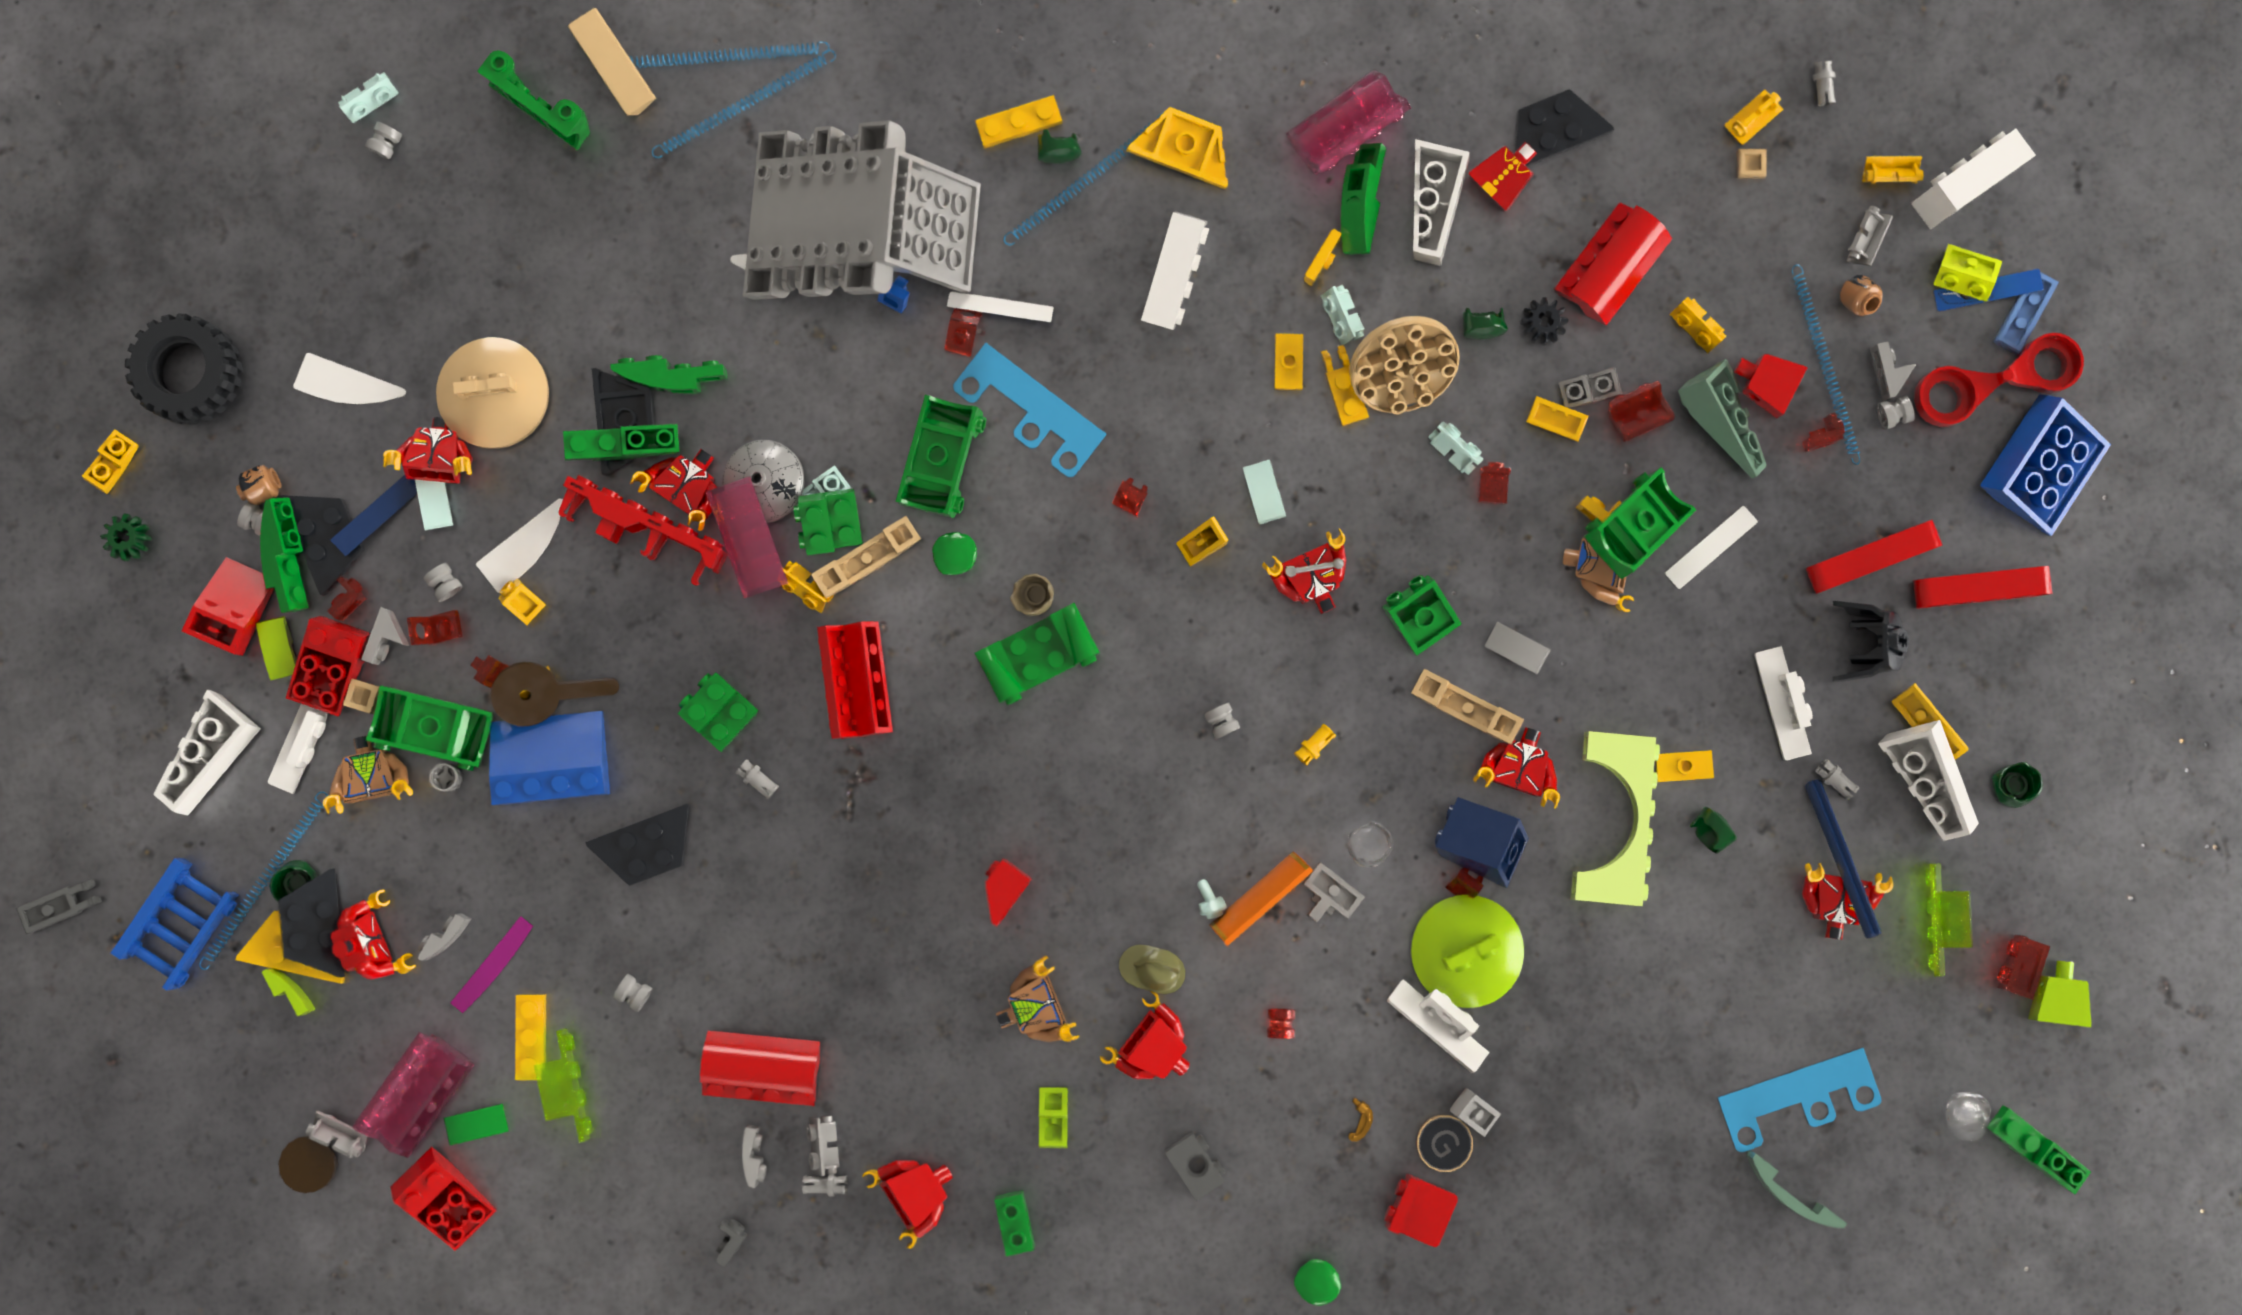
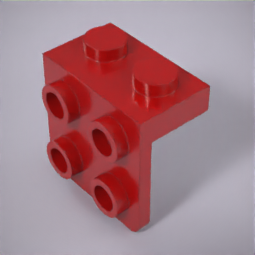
(1420, 1210)

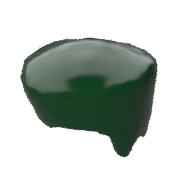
(1057, 149)
(1483, 325)
(2017, 784)
(1713, 830)
(290, 878)

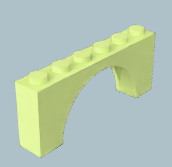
(1632, 762)

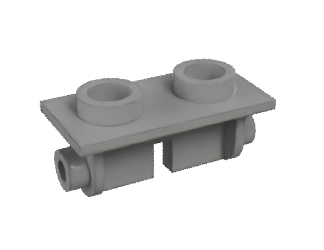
(1870, 237)
(347, 1138)
(822, 1156)

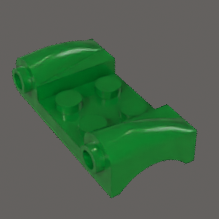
(565, 118)
(939, 456)
(1638, 524)
(1037, 654)
(430, 727)

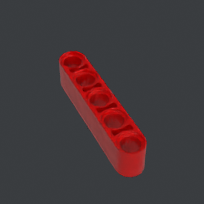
(1874, 556)
(1982, 587)

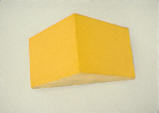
(1202, 541)

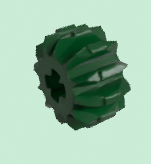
(136, 533)

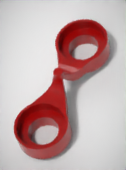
(1974, 386)

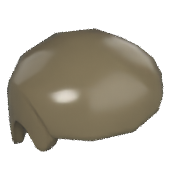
(1032, 595)

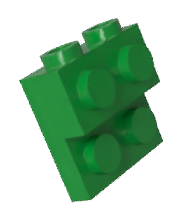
(828, 521)
(1421, 613)
(717, 711)

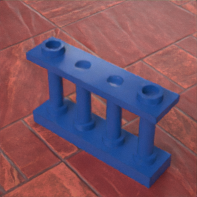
(147, 922)

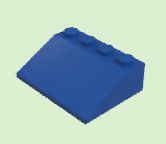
(2046, 463)
(549, 759)

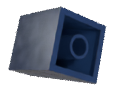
(1482, 840)

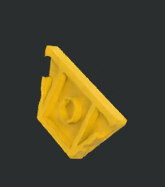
(1184, 146)
(266, 951)

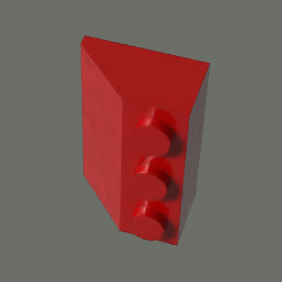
(1004, 888)

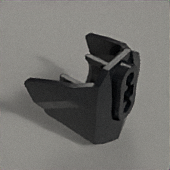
(1891, 637)

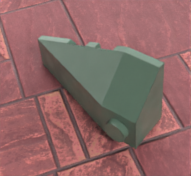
(1717, 408)

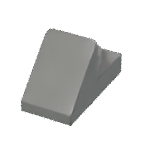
(1889, 378)
(384, 629)
(1475, 1112)

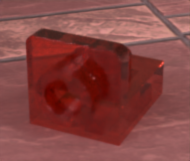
(1821, 438)
(1494, 483)
(346, 603)

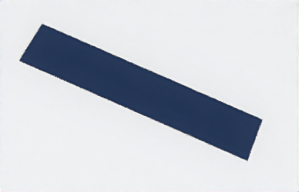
(375, 515)

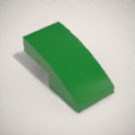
(475, 1124)

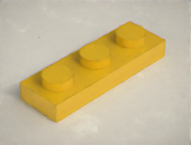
(1018, 121)
(1919, 710)
(530, 1035)

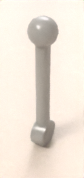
(1291, 570)

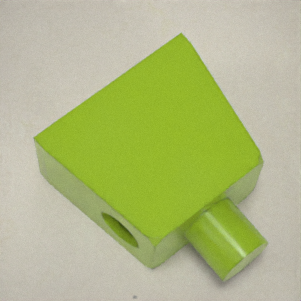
(2062, 998)

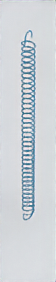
(730, 54)
(743, 107)
(1072, 189)
(1827, 363)
(263, 880)

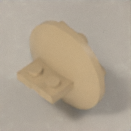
(1404, 364)
(492, 392)

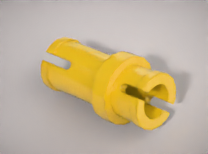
(1311, 748)

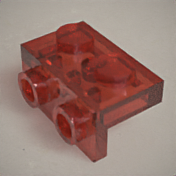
(1640, 411)
(2023, 966)

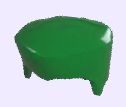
(954, 553)
(1317, 1282)

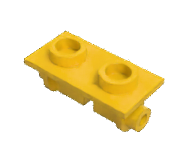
(1754, 116)
(1892, 169)
(1689, 317)
(797, 584)

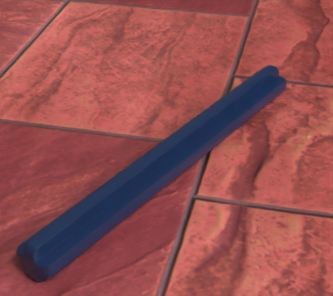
(1843, 859)

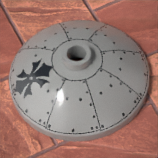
(780, 475)

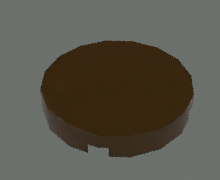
(307, 1165)

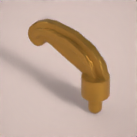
(1364, 1122)

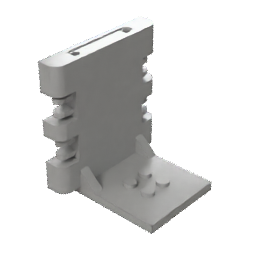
(855, 215)

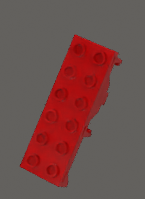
(634, 518)

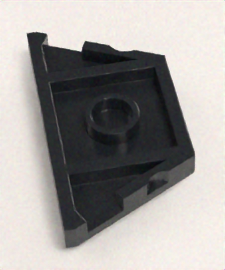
(1558, 125)
(620, 405)
(317, 523)
(645, 847)
(307, 923)

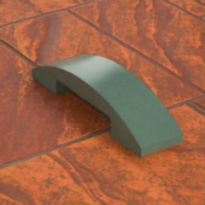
(1766, 1173)

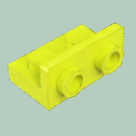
(1968, 273)

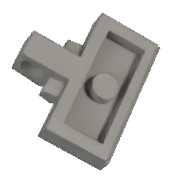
(1331, 894)

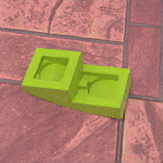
(276, 647)
(283, 984)
(1053, 1117)

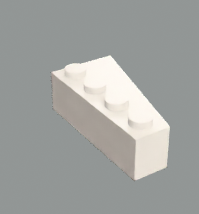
(1972, 177)
(1437, 190)
(1174, 271)
(205, 753)
(1933, 777)

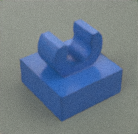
(897, 296)

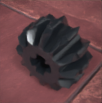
(1534, 317)

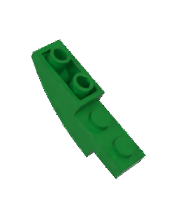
(1359, 199)
(659, 376)
(621, 443)
(278, 548)
(2038, 1150)

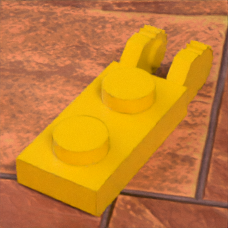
(1348, 405)

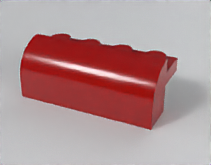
(1614, 262)
(854, 680)
(760, 1068)

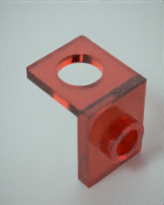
(962, 332)
(437, 628)

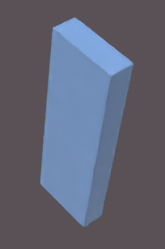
(2024, 317)

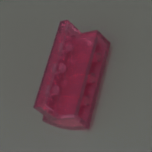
(1347, 122)
(746, 537)
(414, 1094)

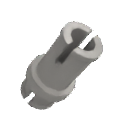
(1824, 83)
(753, 776)
(1836, 779)
(825, 1184)

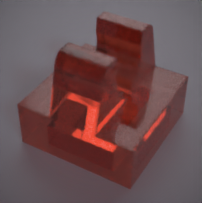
(1130, 497)
(487, 669)
(1465, 884)

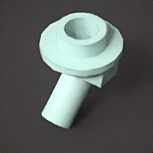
(1212, 906)

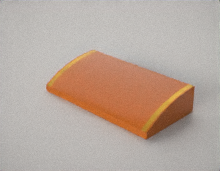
(1260, 898)

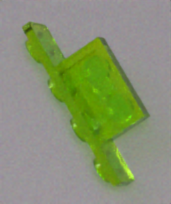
(1950, 919)
(561, 1089)

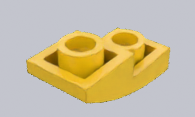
(111, 462)

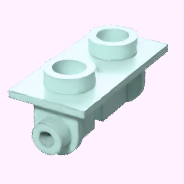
(376, 92)
(1337, 303)
(1449, 439)

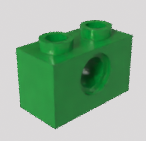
(1014, 1223)

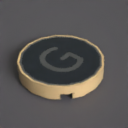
(1444, 1143)

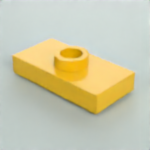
(1323, 258)
(1288, 362)
(1557, 419)
(1684, 766)

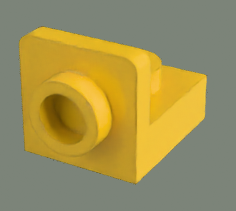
(1594, 508)
(520, 600)

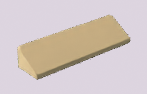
(612, 62)

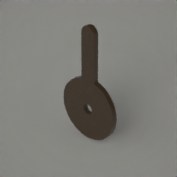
(544, 692)

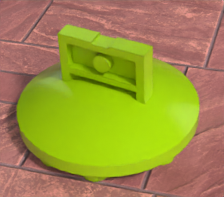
(1467, 950)

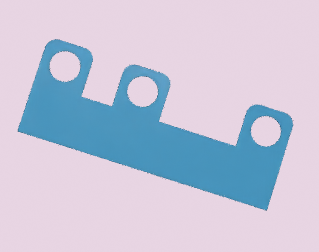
(1041, 406)
(1804, 1086)

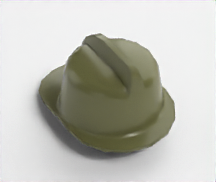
(1152, 969)

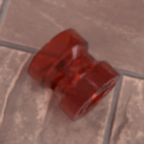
(1281, 1023)

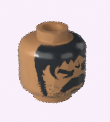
(1861, 295)
(258, 485)

